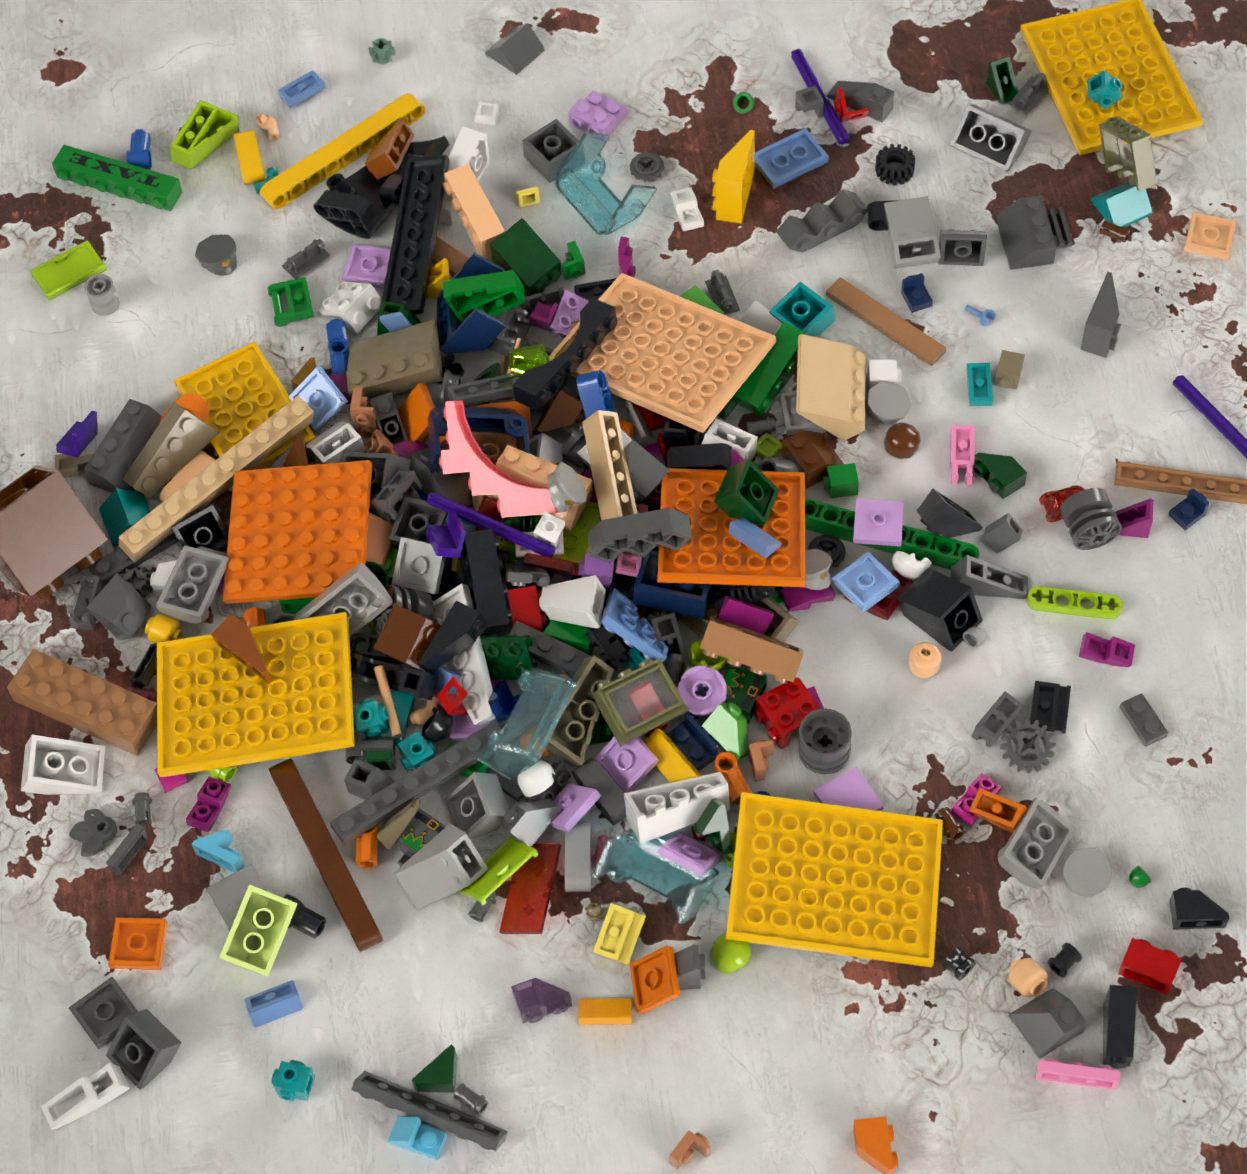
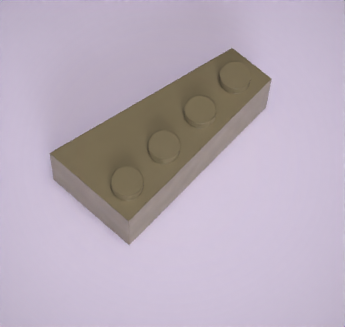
(168, 450)
(578, 719)

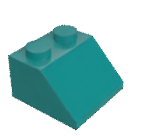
(804, 310)

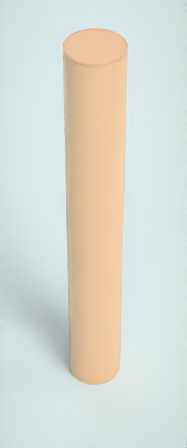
(388, 701)

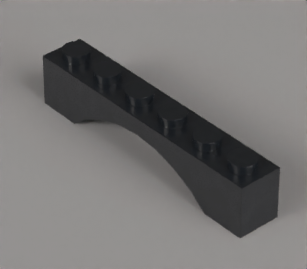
(540, 383)

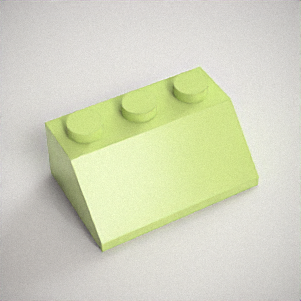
(258, 930)

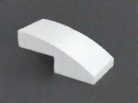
(687, 209)

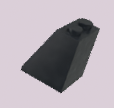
(941, 607)

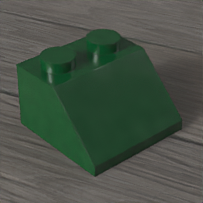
(746, 493)

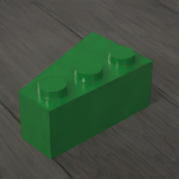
(487, 292)

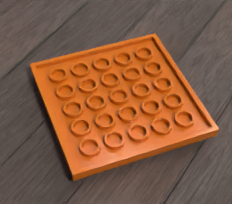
(296, 530)
(717, 556)

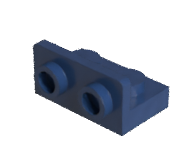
(694, 742)

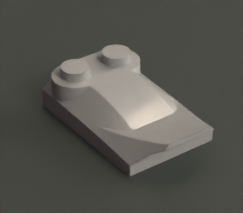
(193, 584)
(1036, 845)

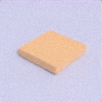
(1210, 235)

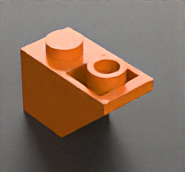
(873, 1143)

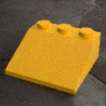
(734, 180)

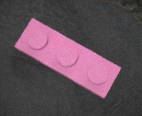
(1077, 1074)

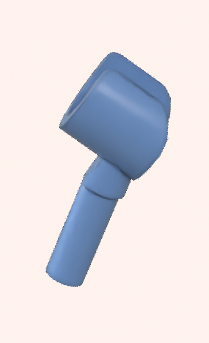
(982, 315)

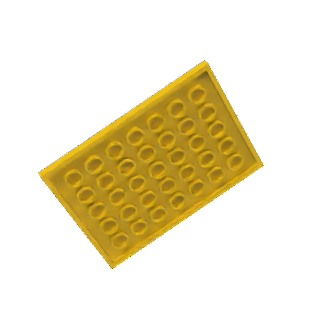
(1128, 47)
(227, 716)
(835, 880)

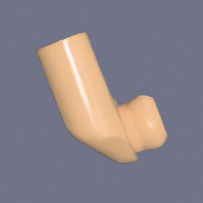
(269, 124)
(421, 715)

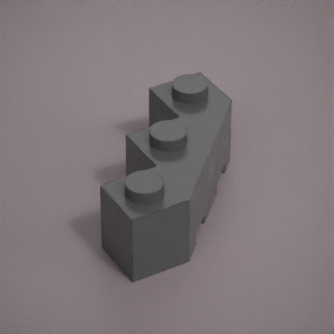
(823, 222)
(639, 534)

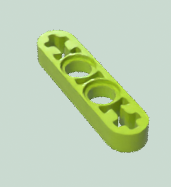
(1074, 606)

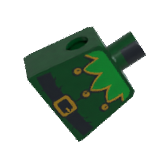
(743, 689)

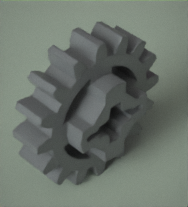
(1035, 752)

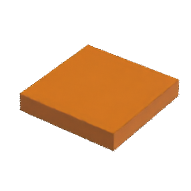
(415, 413)
(137, 943)
(654, 979)

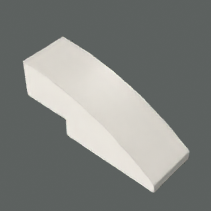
(85, 1096)

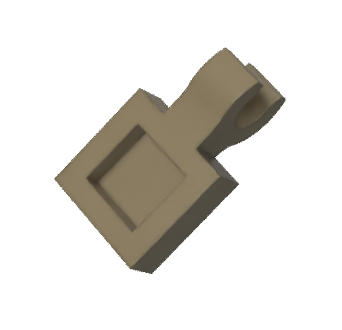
(70, 465)

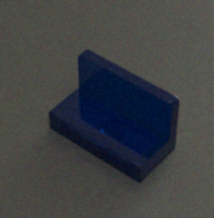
(502, 701)

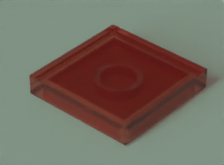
(551, 564)

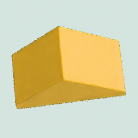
(437, 275)

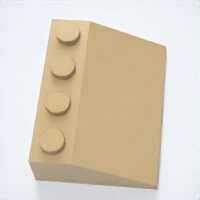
(831, 386)

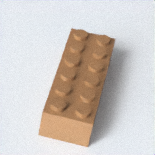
(84, 702)

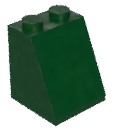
(528, 256)

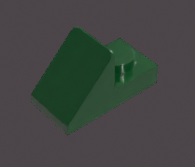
(715, 821)

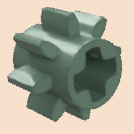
(381, 51)

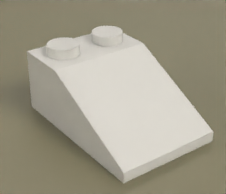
(62, 766)

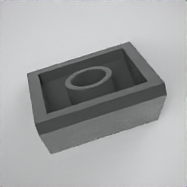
(516, 48)

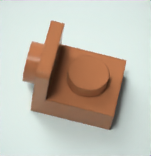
(758, 757)
(684, 1150)

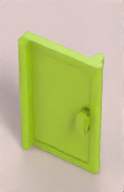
(60, 277)
(501, 866)

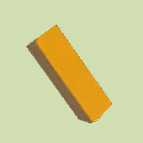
(605, 1011)

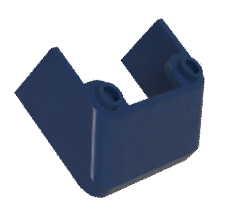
(479, 328)
(479, 420)

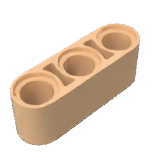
(187, 473)

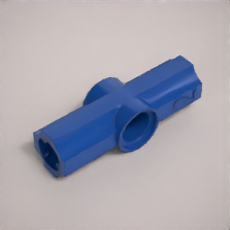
(338, 345)

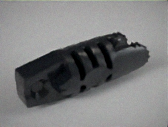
(742, 592)

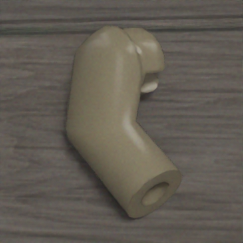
(595, 912)

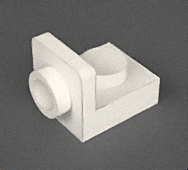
(549, 529)

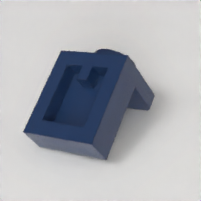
(915, 293)
(1190, 509)

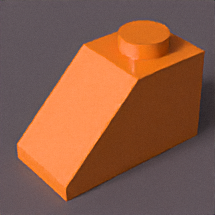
(997, 810)

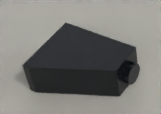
(1119, 1026)

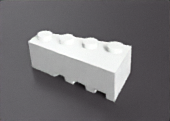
(469, 149)
(673, 805)

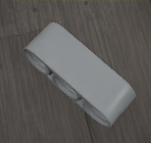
(578, 858)

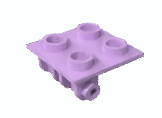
(567, 312)

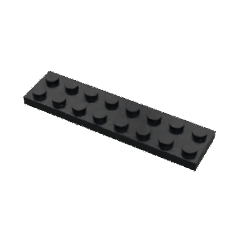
(415, 232)

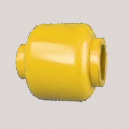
(163, 628)

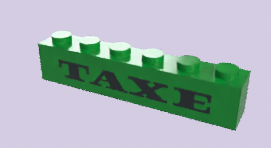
(117, 178)

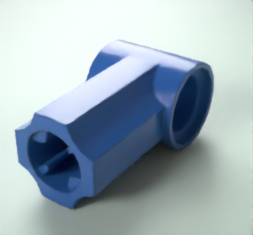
(140, 149)

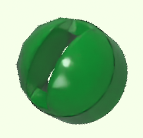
(1139, 877)

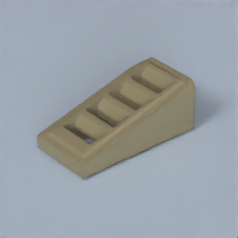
(394, 827)

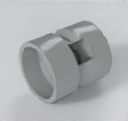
(102, 294)

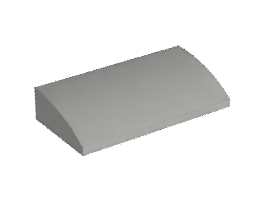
(356, 594)

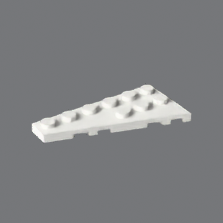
(469, 663)

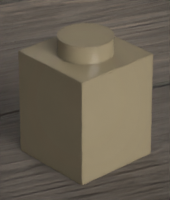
(1009, 369)

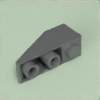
(388, 418)

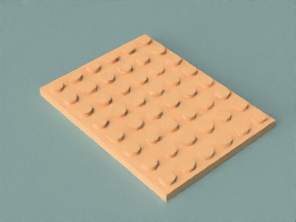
(672, 353)

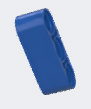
(594, 392)

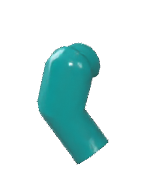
(272, 172)

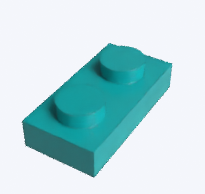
(979, 384)

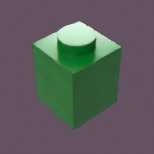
(841, 480)

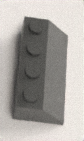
(122, 446)

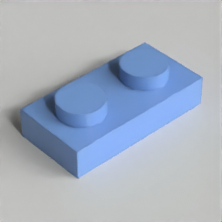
(301, 89)

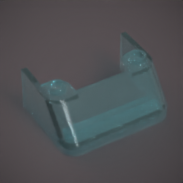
(590, 196)
(530, 723)
(628, 859)

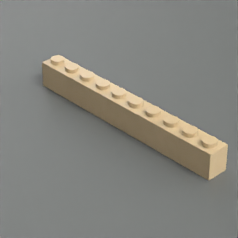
(216, 478)

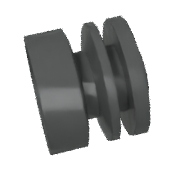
(1090, 519)
(412, 600)
(826, 729)

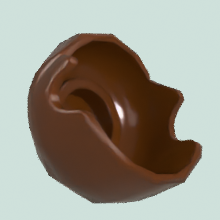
(902, 440)

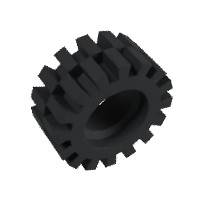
(895, 174)

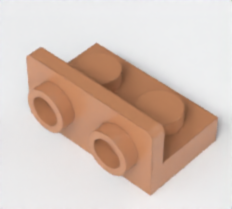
(362, 415)

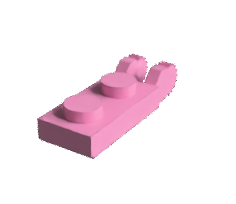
(962, 452)

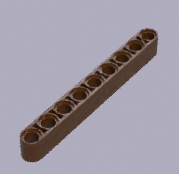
(325, 855)

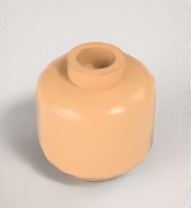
(924, 660)
(1028, 977)

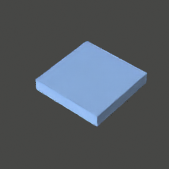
(321, 397)
(865, 582)

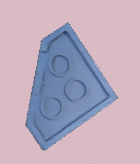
(623, 619)

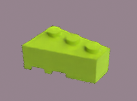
(202, 134)

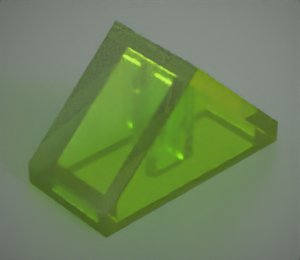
(527, 358)

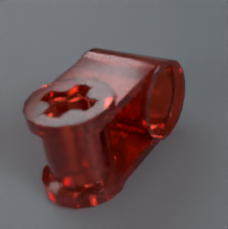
(1054, 499)

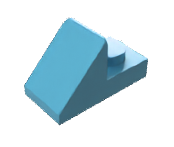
(217, 850)
(417, 1137)

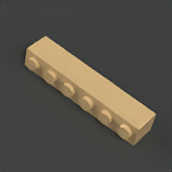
(609, 465)

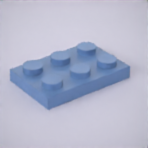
(789, 158)

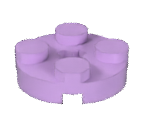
(707, 678)

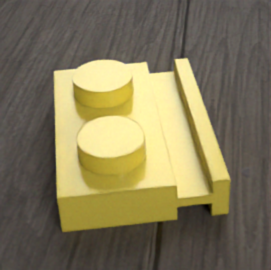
(619, 934)

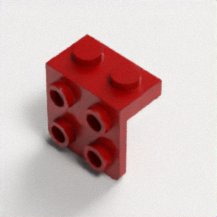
(784, 709)

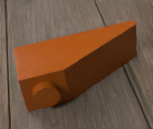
(390, 150)
(238, 641)

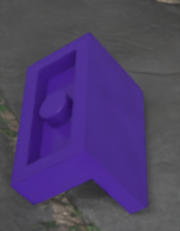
(79, 436)
(447, 539)

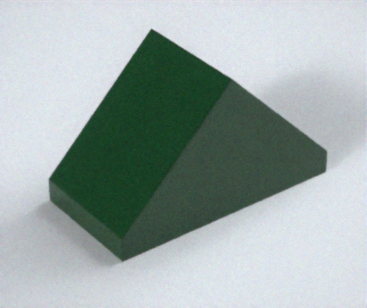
(1002, 80)
(439, 1074)

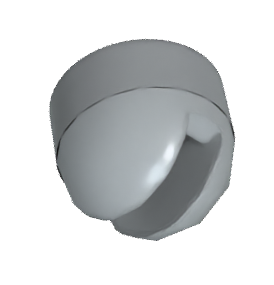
(974, 637)

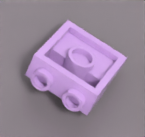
(597, 114)

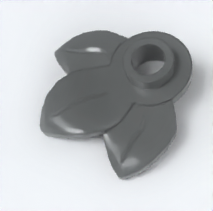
(91, 833)

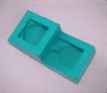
(403, 705)

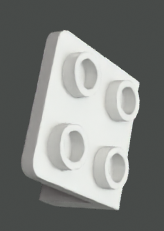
(353, 303)

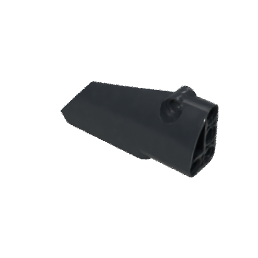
(362, 201)

